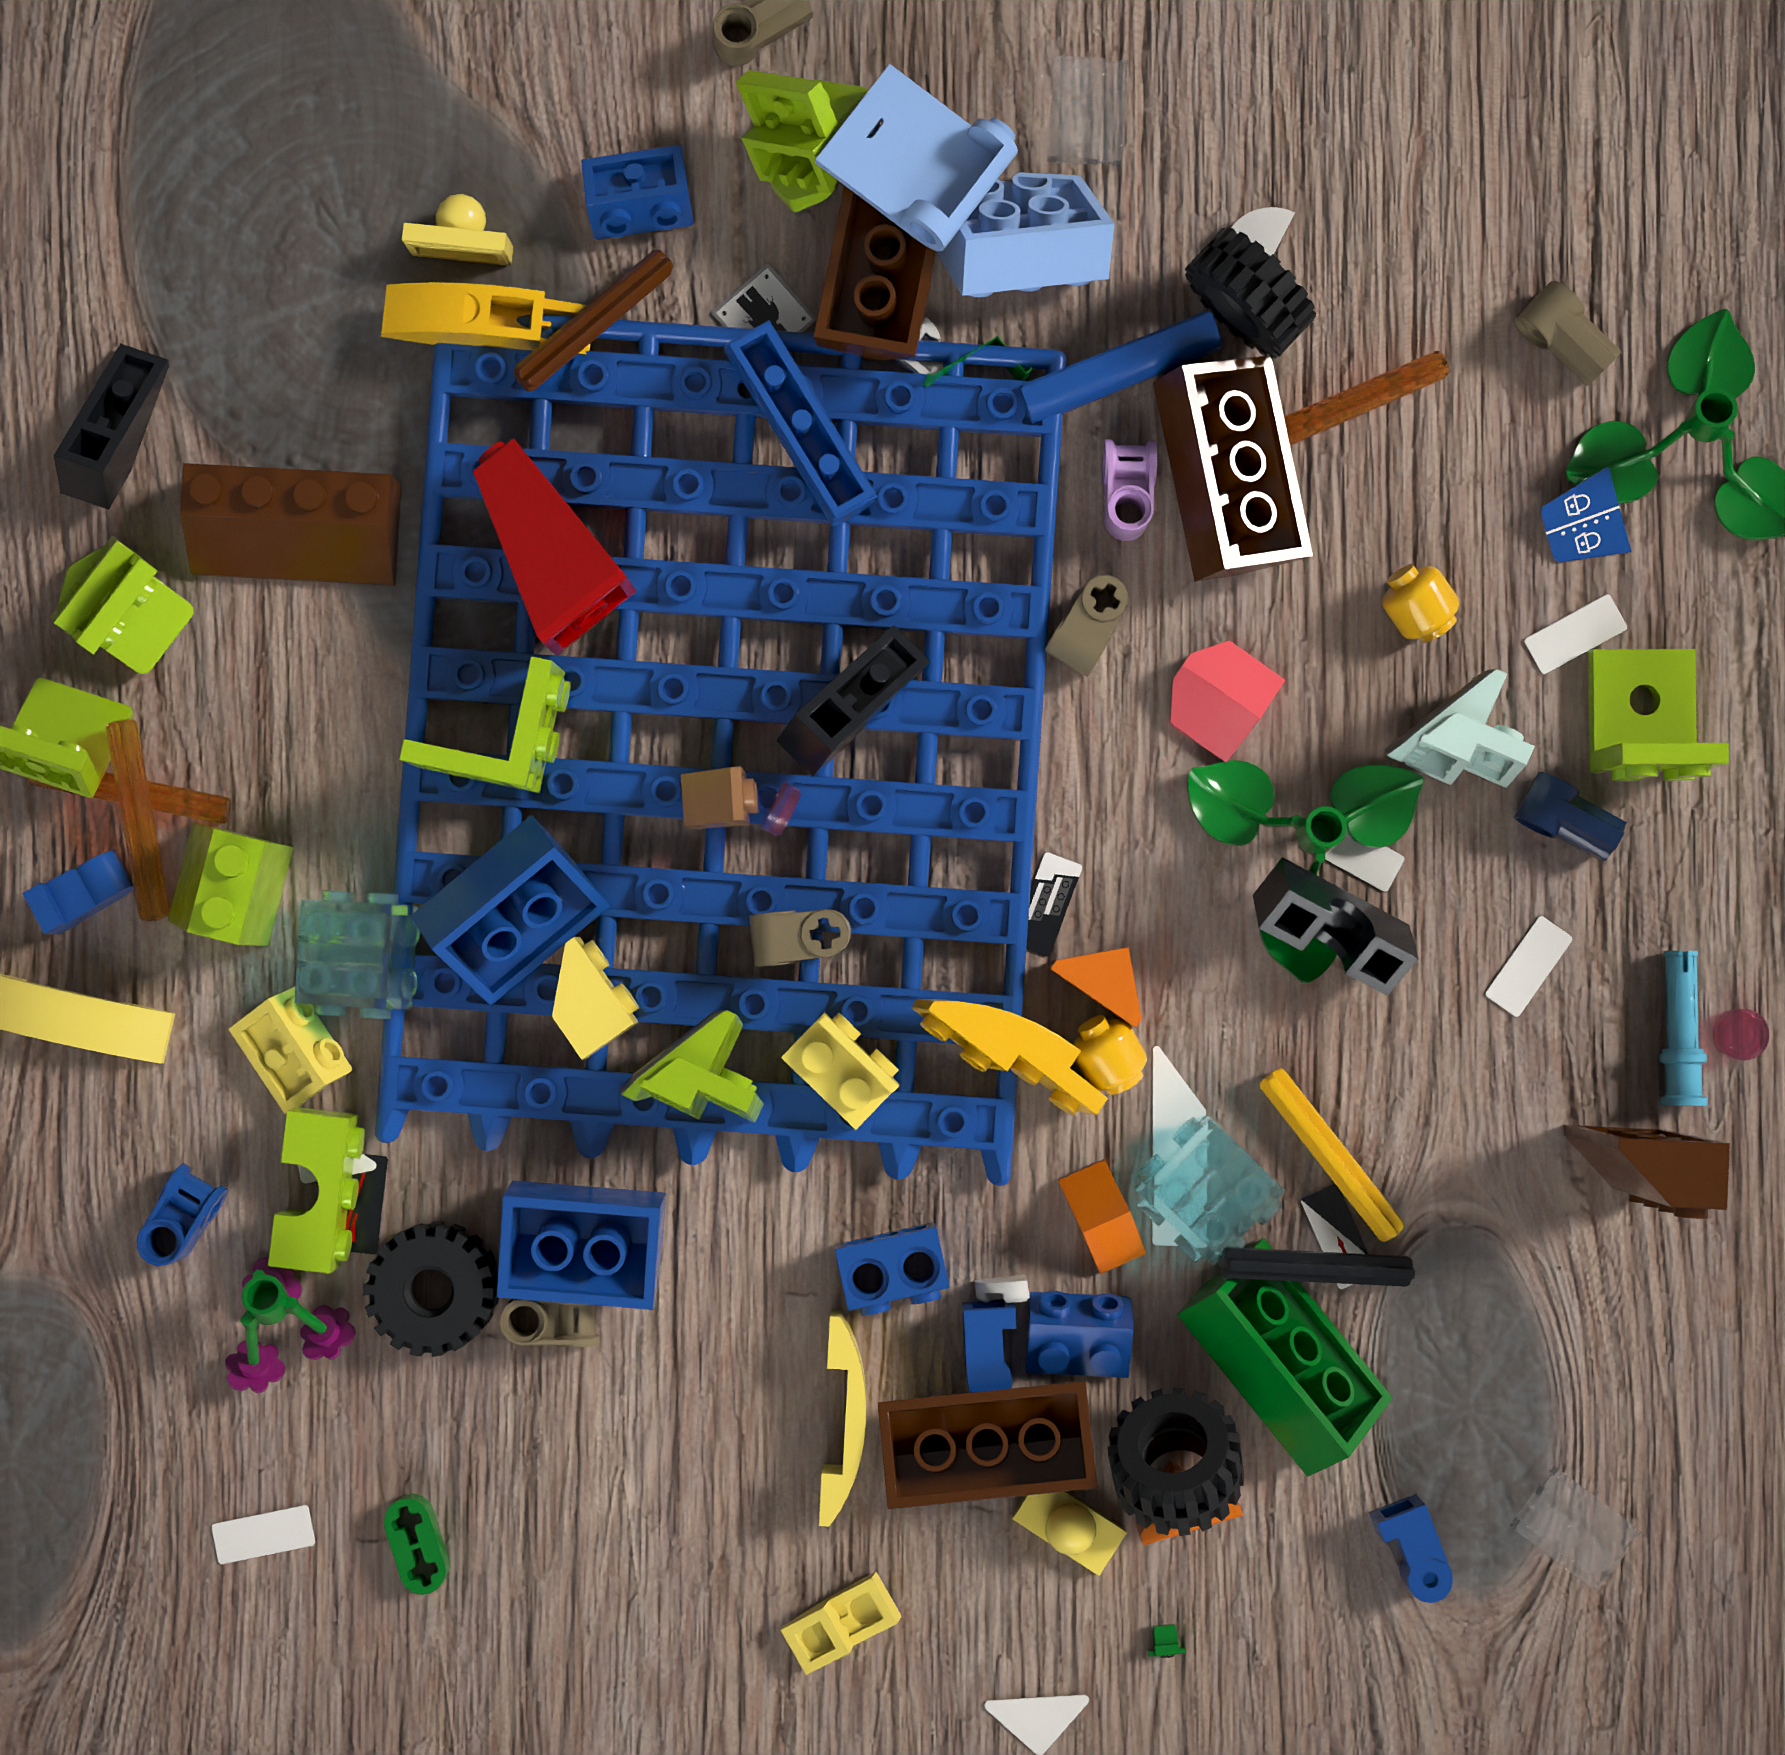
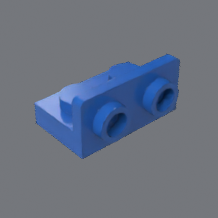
(637, 192)

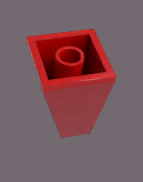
(552, 555)

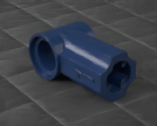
(1557, 811)

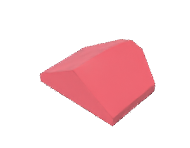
(1221, 697)

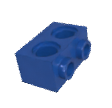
(889, 1253)

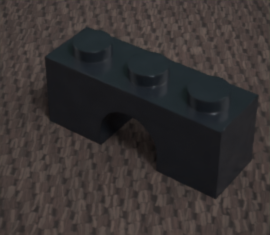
(1368, 940)

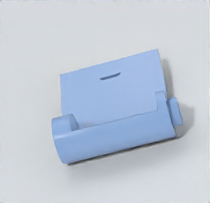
(924, 161)

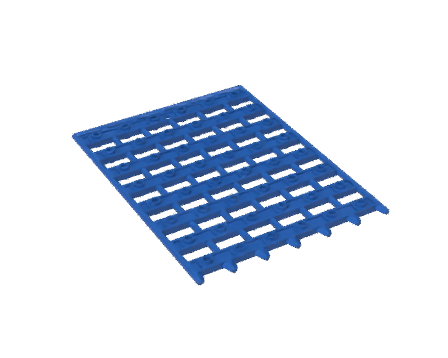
(734, 592)

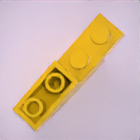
(469, 314)
(1008, 1041)

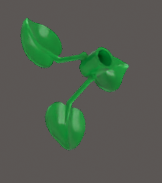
(1719, 367)
(1367, 801)

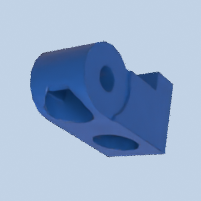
(79, 893)
(983, 1344)
(1422, 1556)

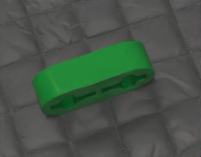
(405, 1548)

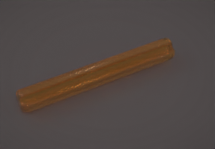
(1366, 396)
(166, 799)
(137, 819)

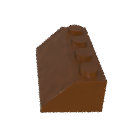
(873, 286)
(1232, 467)
(291, 524)
(1658, 1166)
(987, 1445)

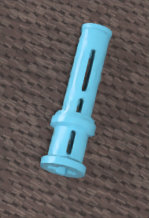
(1682, 1057)

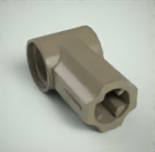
(762, 21)
(1558, 323)

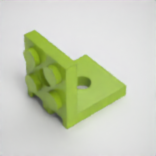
(1663, 740)
(532, 742)

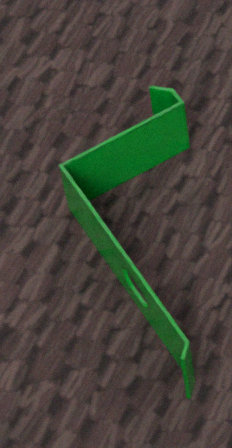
(1017, 372)

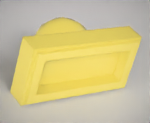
(458, 235)
(1071, 1528)

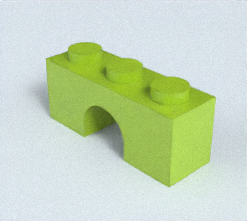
(327, 1147)

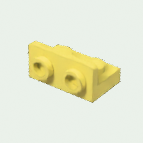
(290, 1049)
(842, 1069)

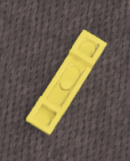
(84, 1020)
(838, 1479)

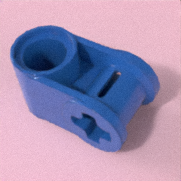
(185, 1208)

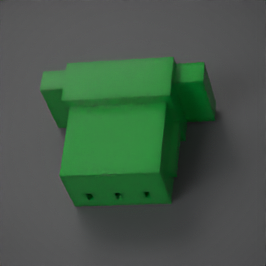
(1165, 1641)

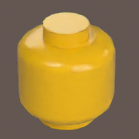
(1420, 602)
(1109, 1054)

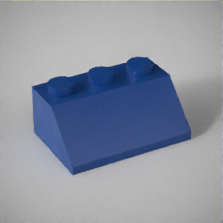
(509, 911)
(580, 1244)

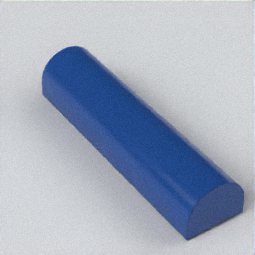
(1121, 367)
(800, 423)

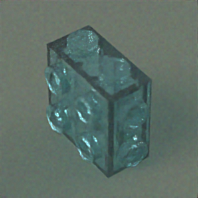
(356, 954)
(1207, 1190)

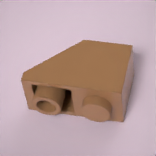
(718, 798)

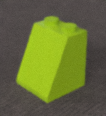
(229, 886)

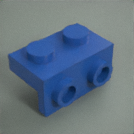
(1079, 1334)

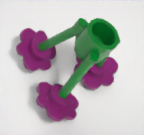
(268, 1298)

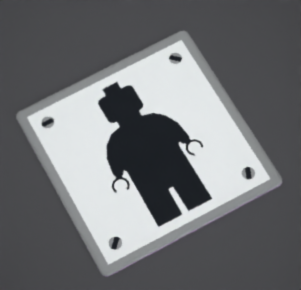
(764, 299)

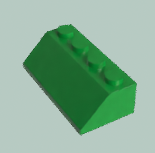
(1288, 1365)

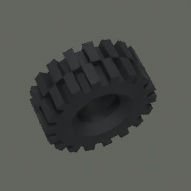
(1250, 292)
(471, 1282)

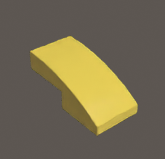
(840, 1623)

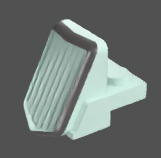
(1459, 739)

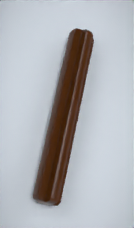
(593, 320)

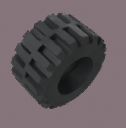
(1182, 1497)

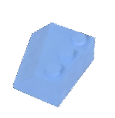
(1031, 237)

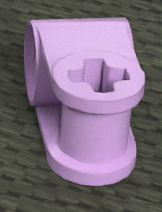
(1131, 479)

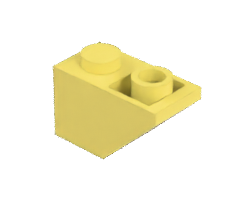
(586, 1001)

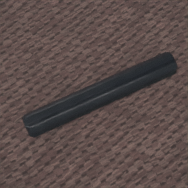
(1316, 1266)

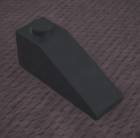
(110, 427)
(851, 701)

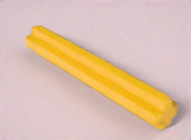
(1331, 1154)

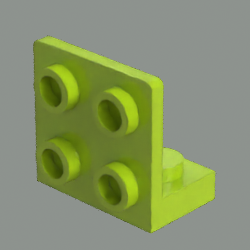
(61, 737)

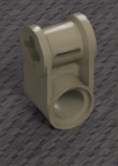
(1085, 631)
(789, 937)
(555, 1325)

